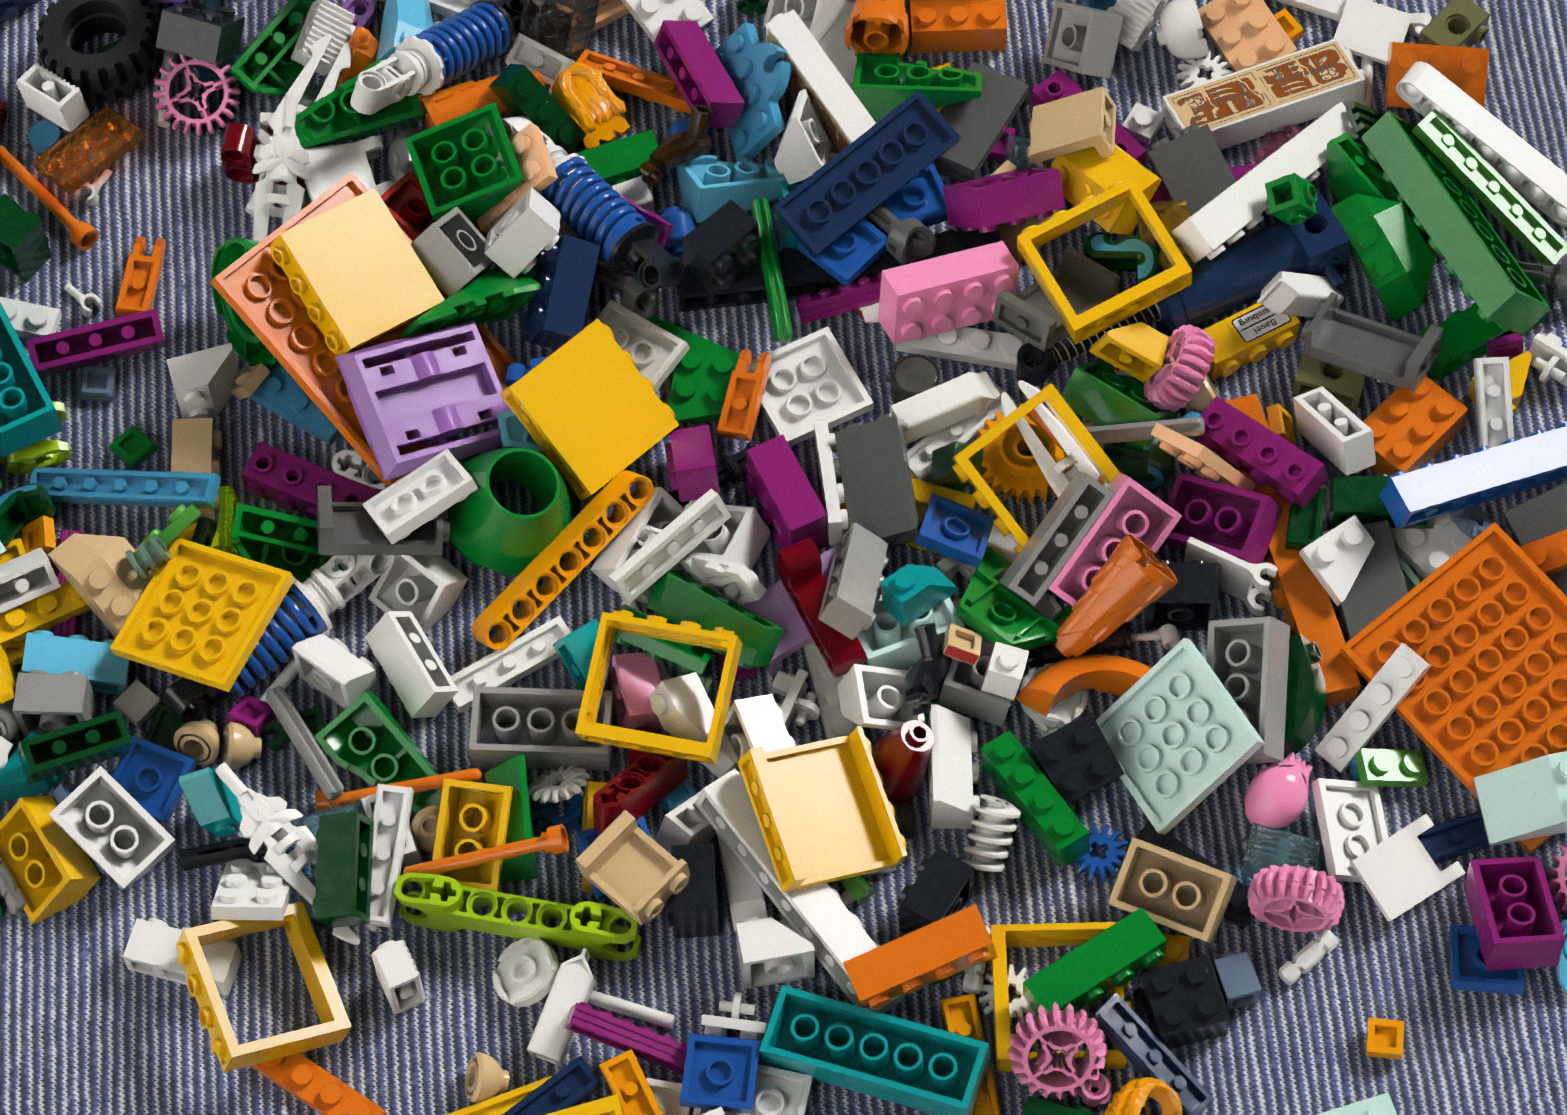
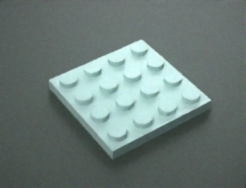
(1177, 736)

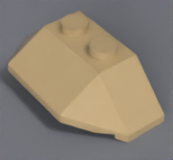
(101, 575)

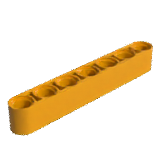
(548, 566)

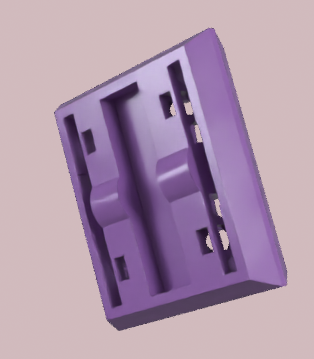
(425, 394)

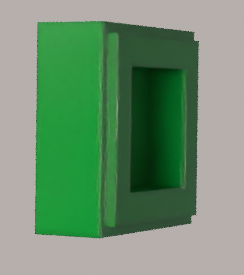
(132, 447)

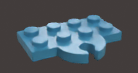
(760, 86)

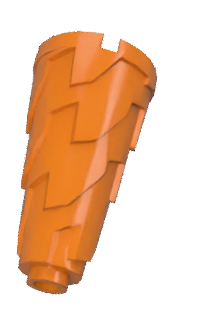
(878, 27)
(462, 99)
(1116, 596)

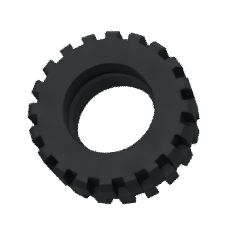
(109, 73)

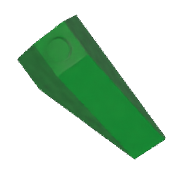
(885, 83)

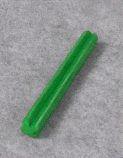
(772, 271)

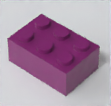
(1004, 199)
(785, 494)
(1222, 517)
(1513, 913)

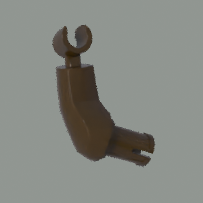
(679, 147)

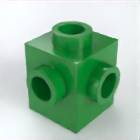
(1291, 199)

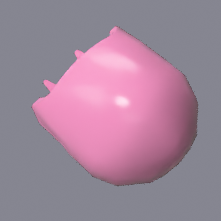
(1278, 793)

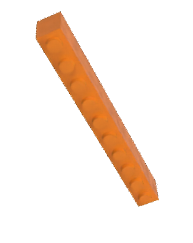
(1301, 594)

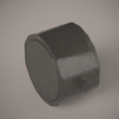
(912, 376)

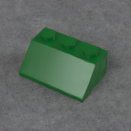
(1111, 399)
(520, 823)

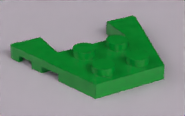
(699, 377)
(1003, 614)

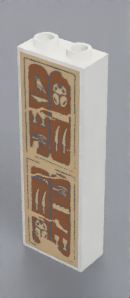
(813, 70)
(1268, 95)

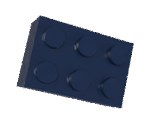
(566, 285)

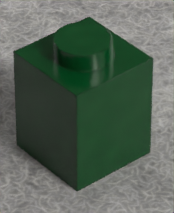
(942, 463)

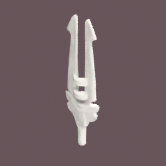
(299, 87)
(281, 161)
(1051, 470)
(269, 823)

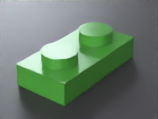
(180, 520)
(1391, 768)

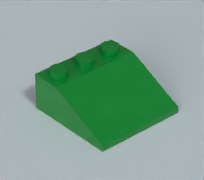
(465, 163)

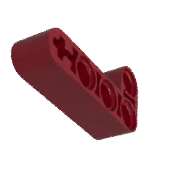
(238, 155)
(803, 580)
(638, 786)

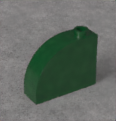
(1304, 694)

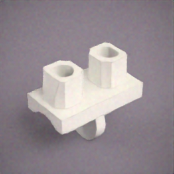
(1549, 357)
(793, 689)
(718, 1025)

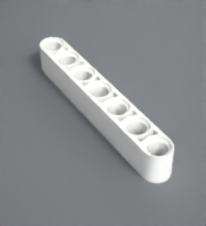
(1502, 148)

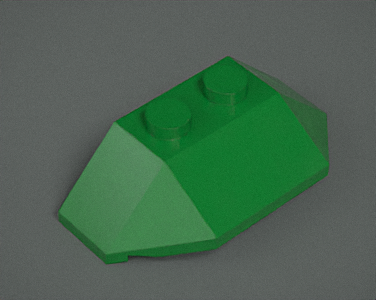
(266, 62)
(1354, 172)
(1387, 250)
(278, 540)

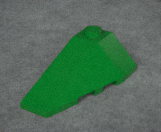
(335, 120)
(485, 300)
(377, 748)

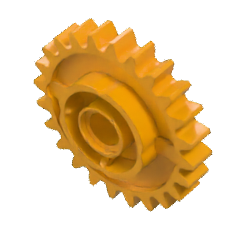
(1013, 471)

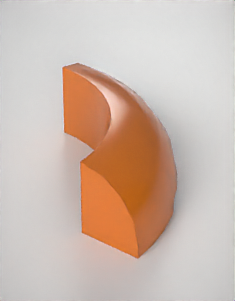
(1079, 673)

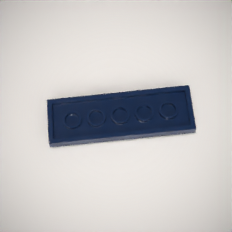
(866, 174)

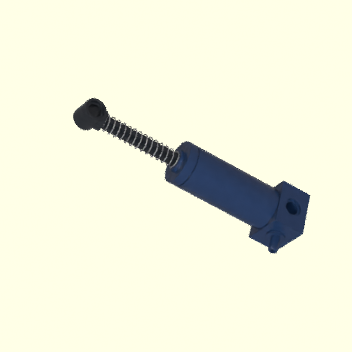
(1223, 283)

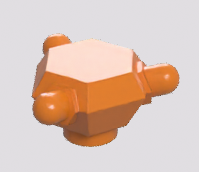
(363, 53)

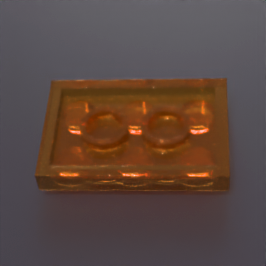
(88, 150)

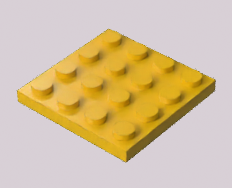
(202, 614)

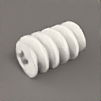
(992, 834)

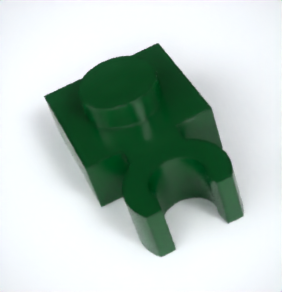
(313, 719)

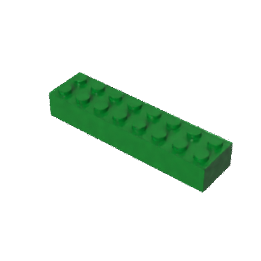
(1455, 226)

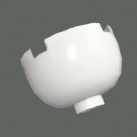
(1182, 30)

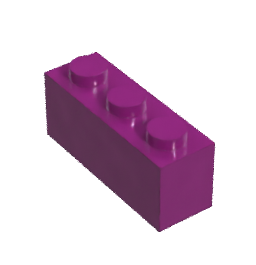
(691, 462)

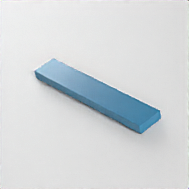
(128, 487)

